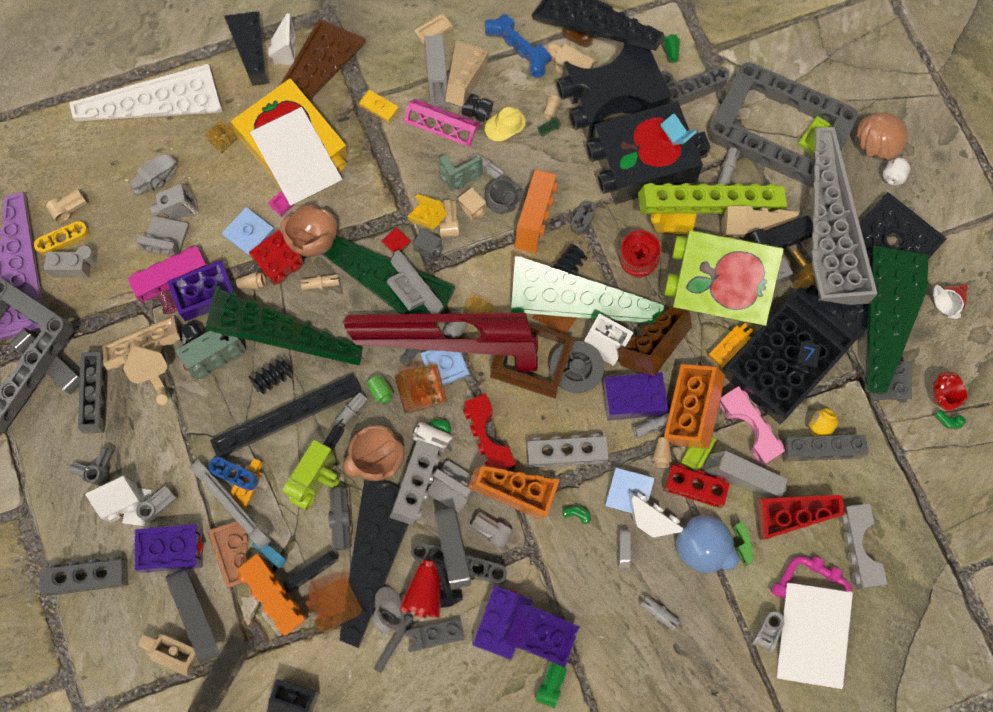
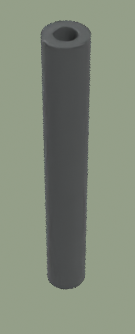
(392, 645)

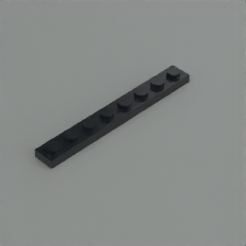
(285, 416)

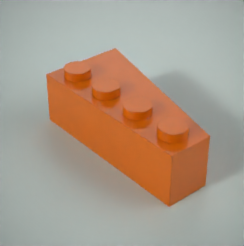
(515, 489)

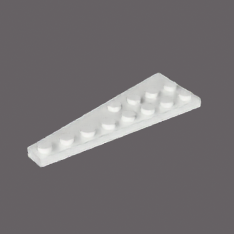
(170, 95)

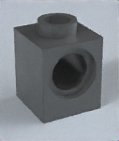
(428, 245)

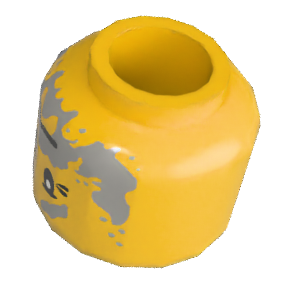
(823, 422)

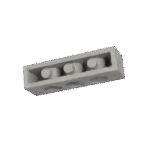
(537, 459)
(402, 509)

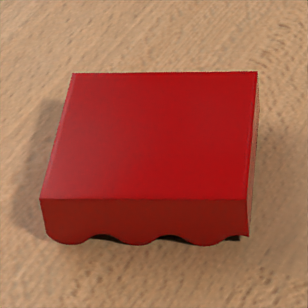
(396, 241)

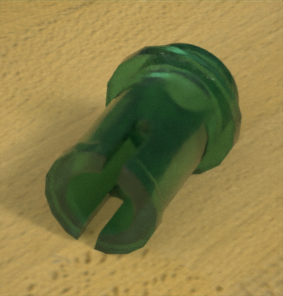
(549, 126)

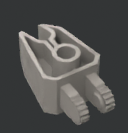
(154, 174)

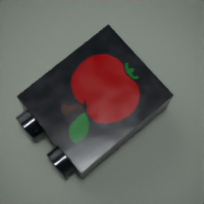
(639, 152)

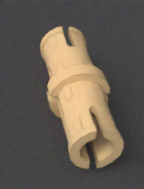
(320, 282)

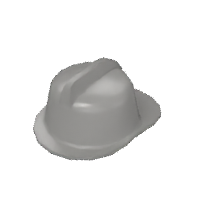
(387, 614)

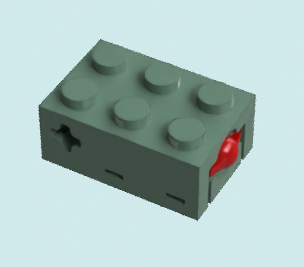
(209, 353)

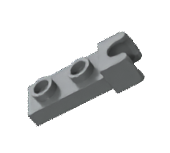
(436, 635)

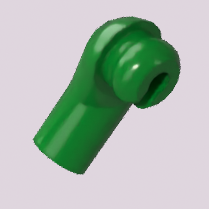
(950, 422)
(440, 424)
(578, 511)

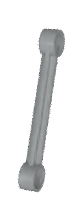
(230, 504)

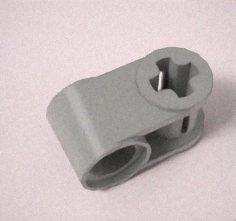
(768, 632)

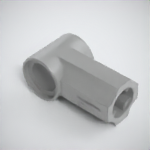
(157, 503)
(495, 532)

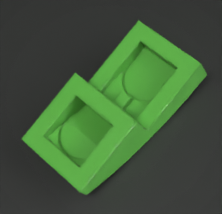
(745, 550)

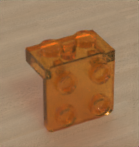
(333, 605)

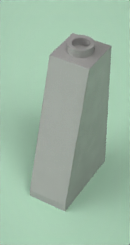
(436, 70)
(745, 474)

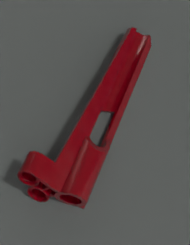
(500, 334)

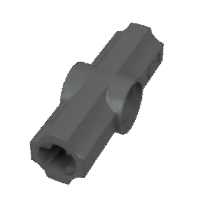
(339, 519)

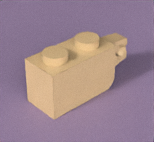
(570, 54)
(169, 653)

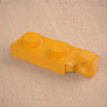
(242, 496)

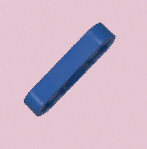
(237, 480)

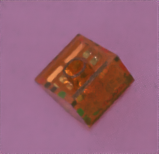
(420, 388)

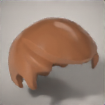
(882, 135)

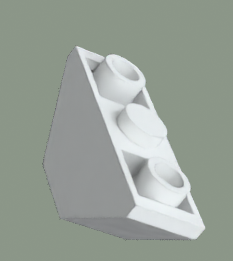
(651, 518)

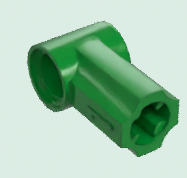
(550, 689)

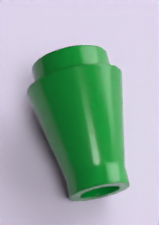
(672, 44)

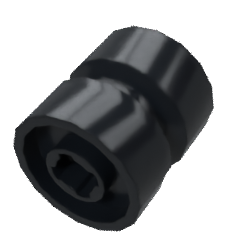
(478, 107)

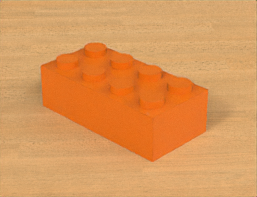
(694, 406)

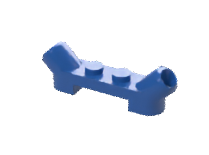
(505, 27)

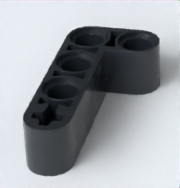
(786, 234)

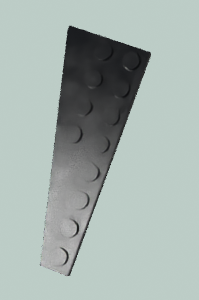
(598, 20)
(373, 553)

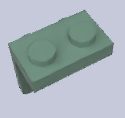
(460, 176)

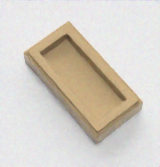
(437, 26)

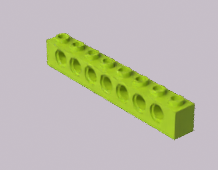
(651, 204)

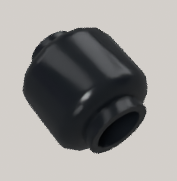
(190, 332)

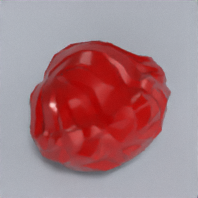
(949, 391)

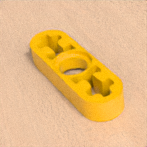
(38, 244)

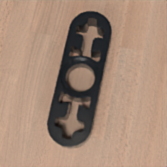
(310, 571)

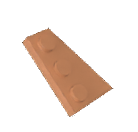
(230, 551)

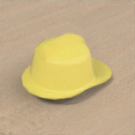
(505, 124)

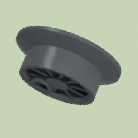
(583, 367)

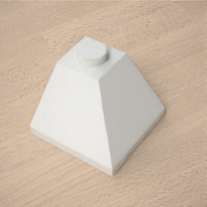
(283, 43)

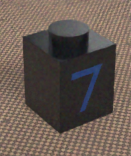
(806, 356)

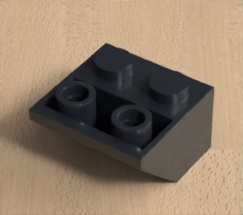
(291, 698)

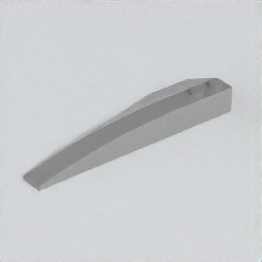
(838, 244)

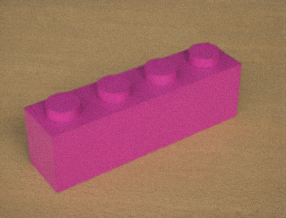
(152, 281)

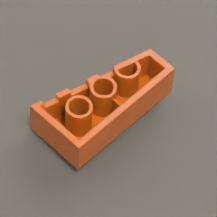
(535, 211)
(272, 594)

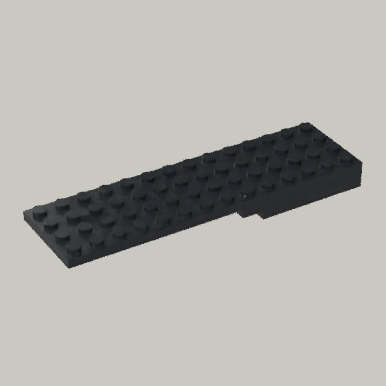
(767, 360)

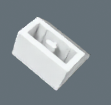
(607, 338)

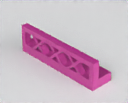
(444, 116)

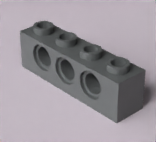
(91, 393)
(824, 448)
(50, 578)

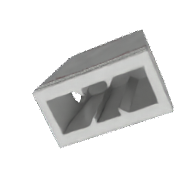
(175, 203)

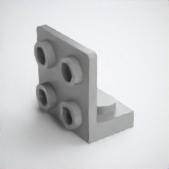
(163, 236)

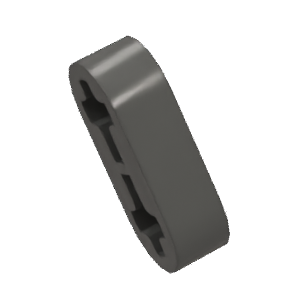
(579, 215)

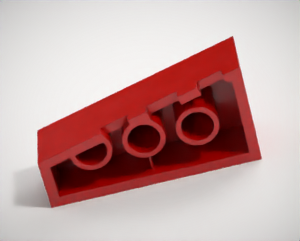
(788, 514)

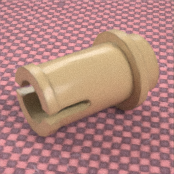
(552, 104)

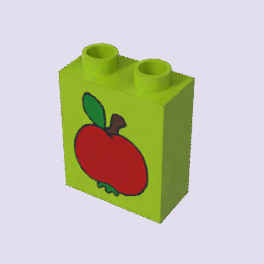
(724, 276)

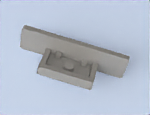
(411, 287)

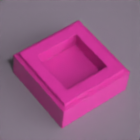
(280, 204)

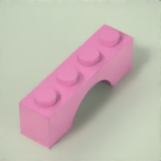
(737, 405)

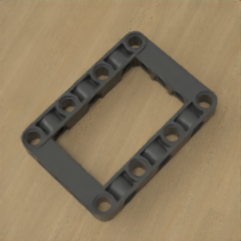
(793, 94)
(44, 348)

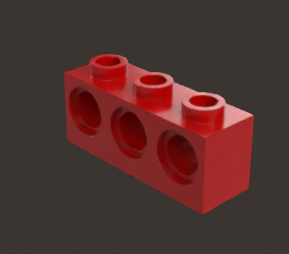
(687, 490)

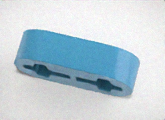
(272, 555)

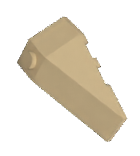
(742, 221)

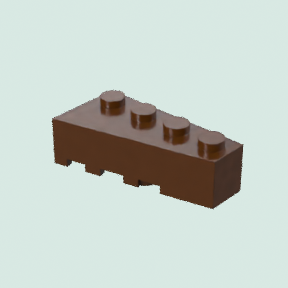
(657, 342)

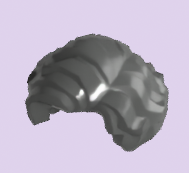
(503, 195)

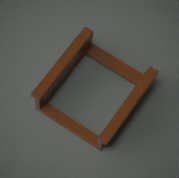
(530, 383)

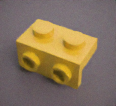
(428, 212)

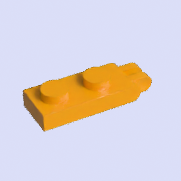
(730, 345)

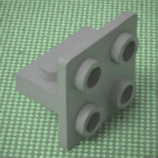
(451, 486)

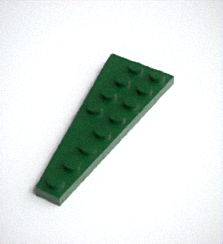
(375, 270)
(268, 326)

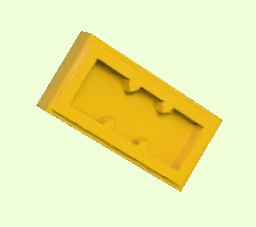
(379, 106)

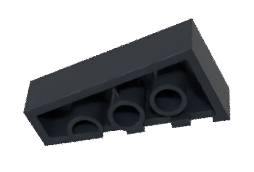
(250, 42)

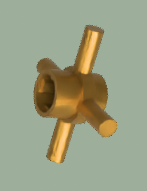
(804, 277)

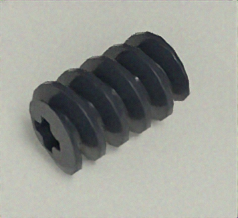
(571, 258)
(270, 376)

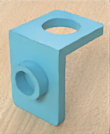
(676, 131)

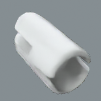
(432, 436)

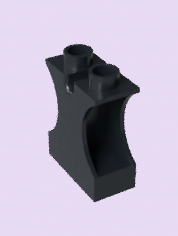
(623, 86)

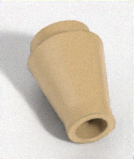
(252, 281)
(662, 454)

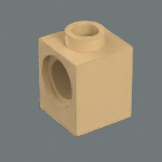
(472, 204)

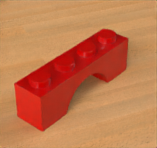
(479, 413)

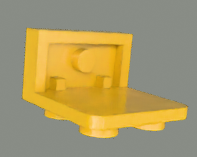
(673, 222)

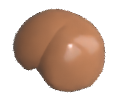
(309, 231)
(373, 454)

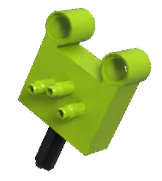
(314, 471)

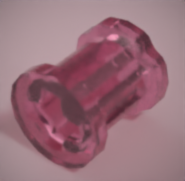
(165, 296)

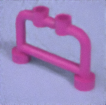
(815, 565)

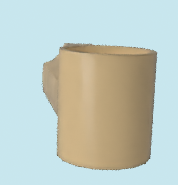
(61, 208)
(449, 224)

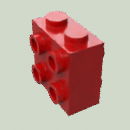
(276, 258)

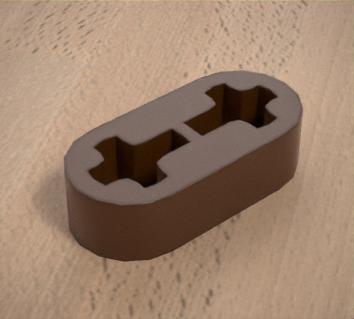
(577, 37)

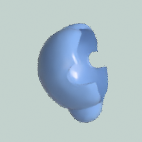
(707, 545)

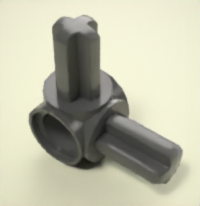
(88, 472)

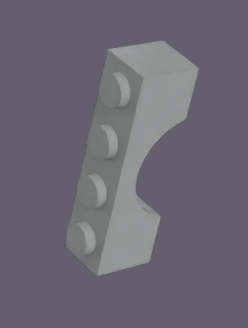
(866, 571)

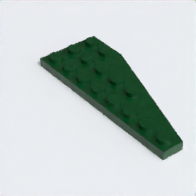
(900, 288)

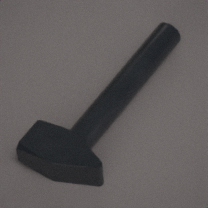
(449, 597)

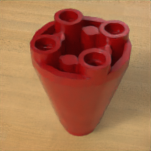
(423, 592)

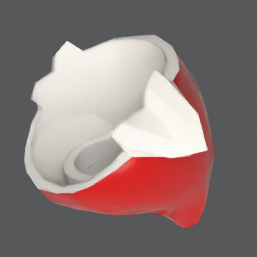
(950, 299)

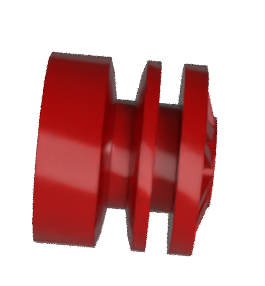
(642, 244)

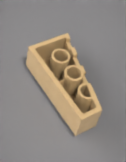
(465, 72)

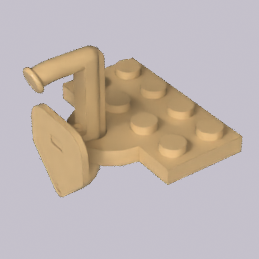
(143, 354)

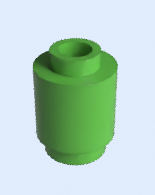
(380, 390)

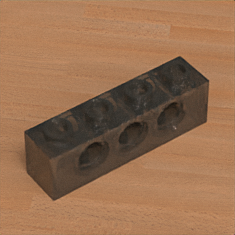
(221, 675)

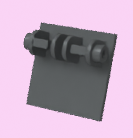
(900, 385)

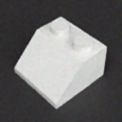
(115, 499)

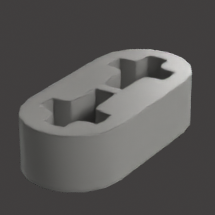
(624, 549)

